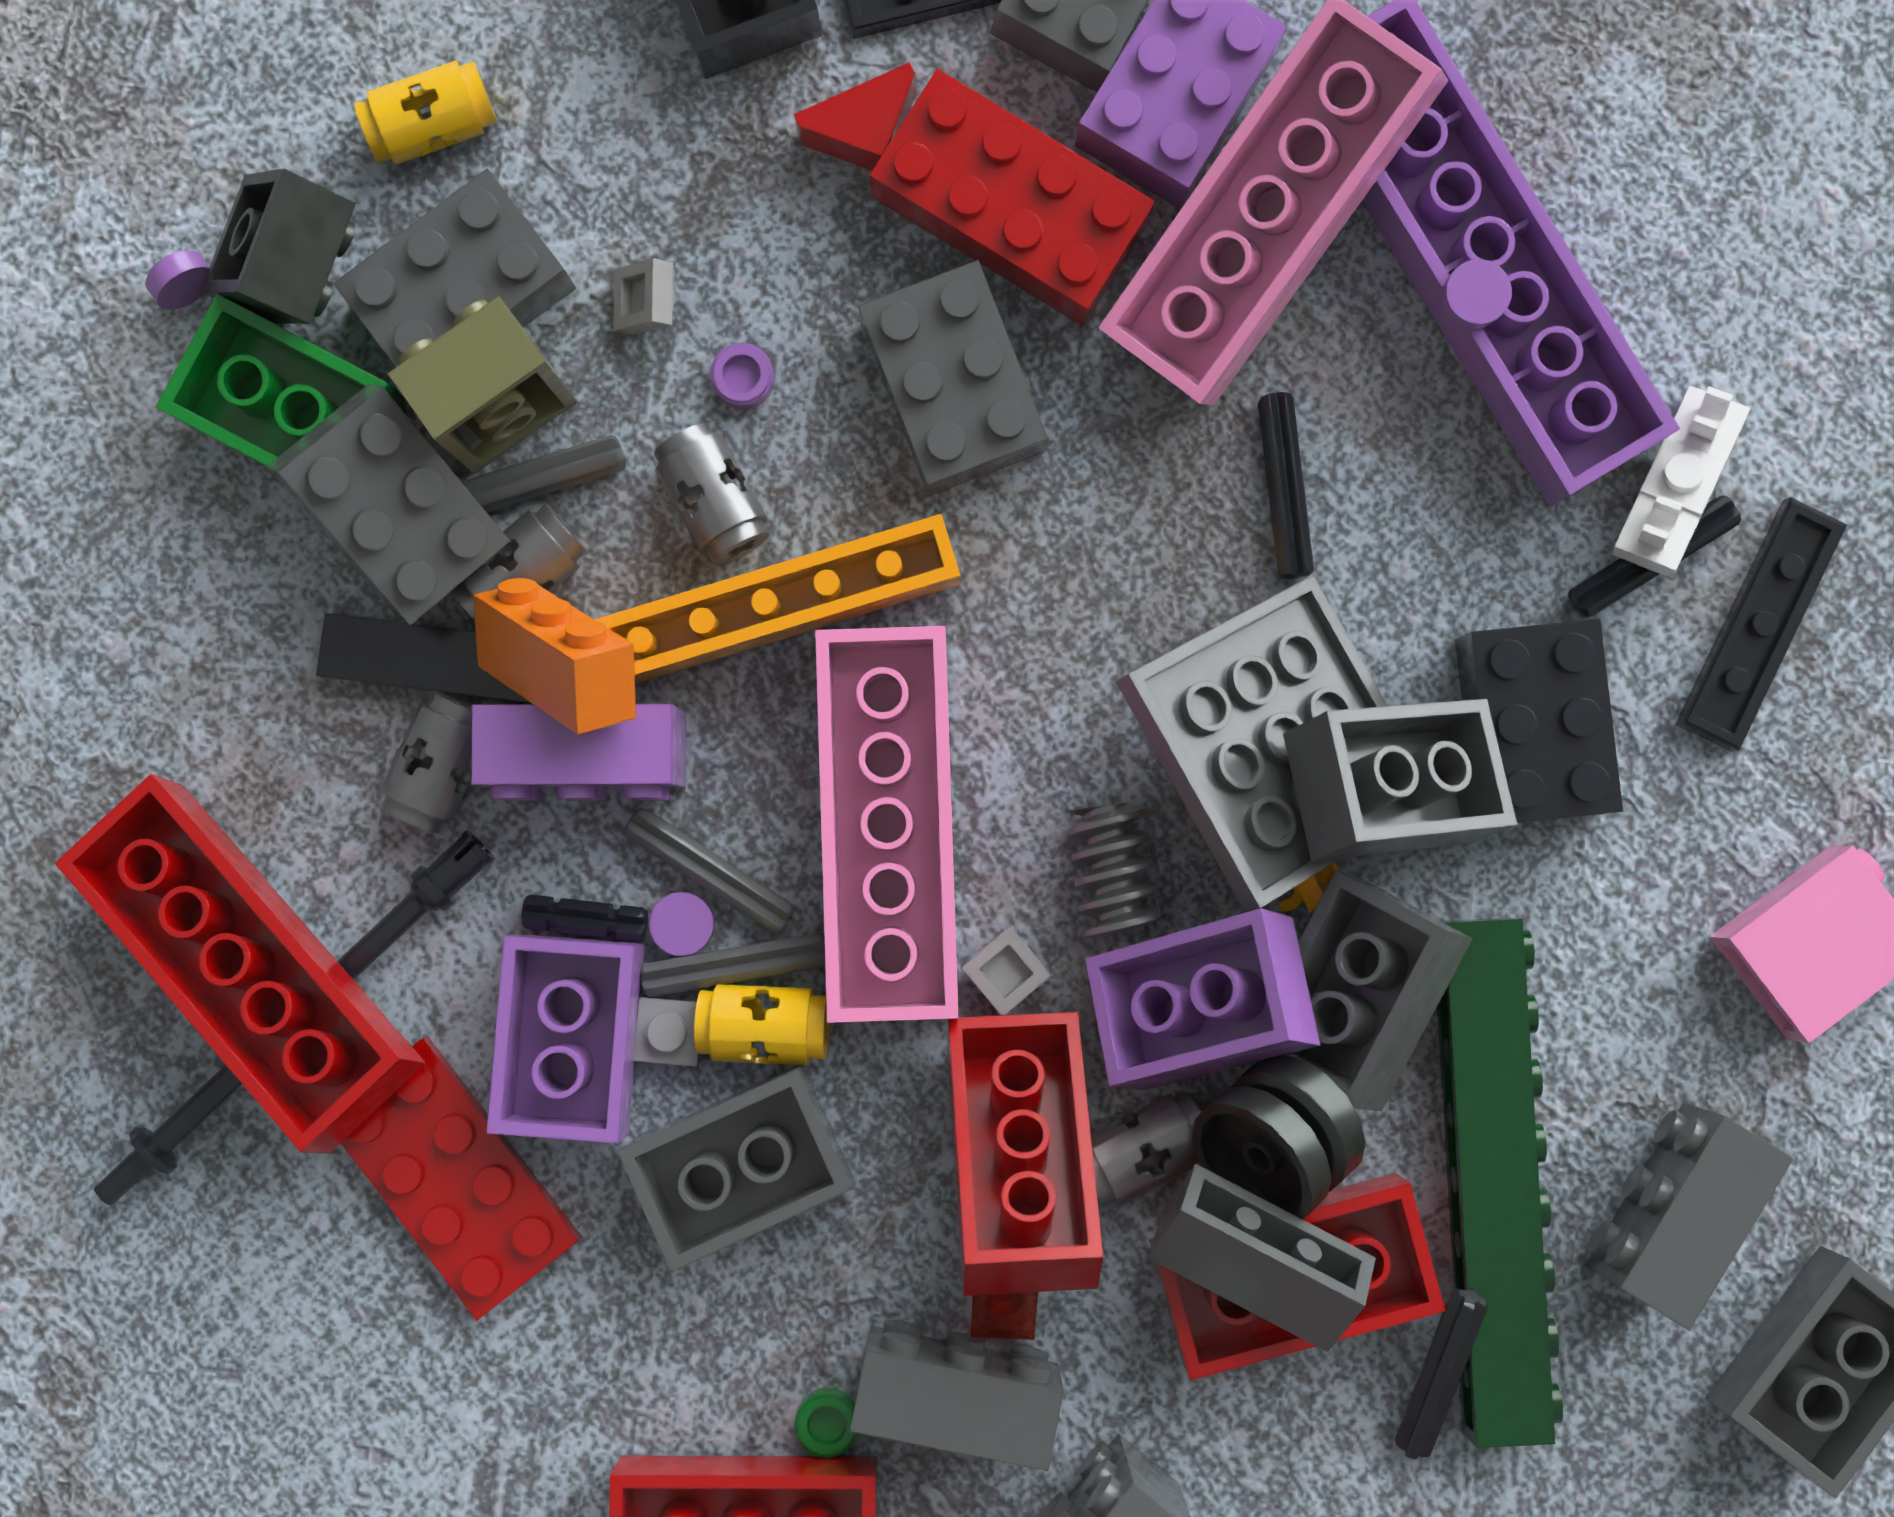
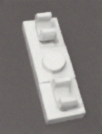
(1681, 481)

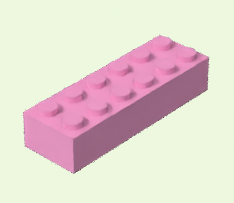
(1274, 200)
(886, 824)

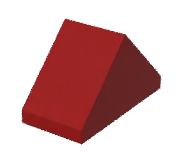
(859, 120)

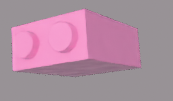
(1815, 942)

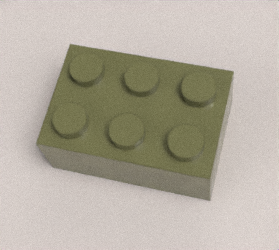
(481, 376)

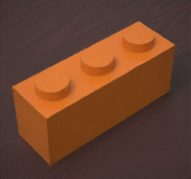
(555, 656)

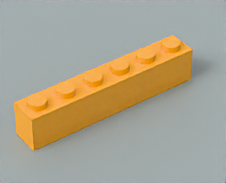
(788, 598)

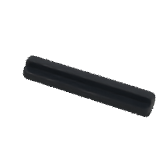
(1285, 485)
(1624, 576)
(1441, 1372)

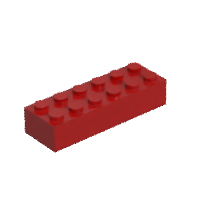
(240, 965)

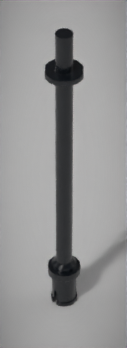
(429, 891)

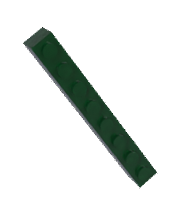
(1495, 1186)

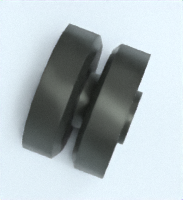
(1281, 1134)

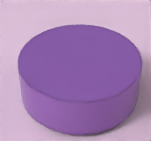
(177, 279)
(1476, 294)
(742, 376)
(682, 923)

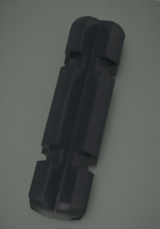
(584, 918)

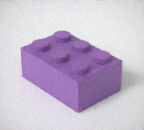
(1178, 91)
(526, 750)
(1202, 1000)
(565, 1038)

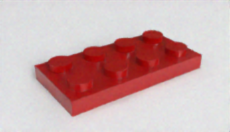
(458, 1187)

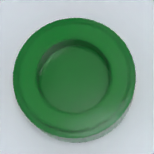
(825, 1422)

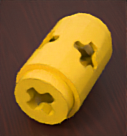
(394, 119)
(734, 1018)

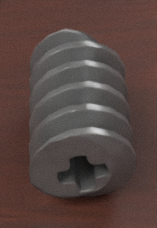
(1113, 869)

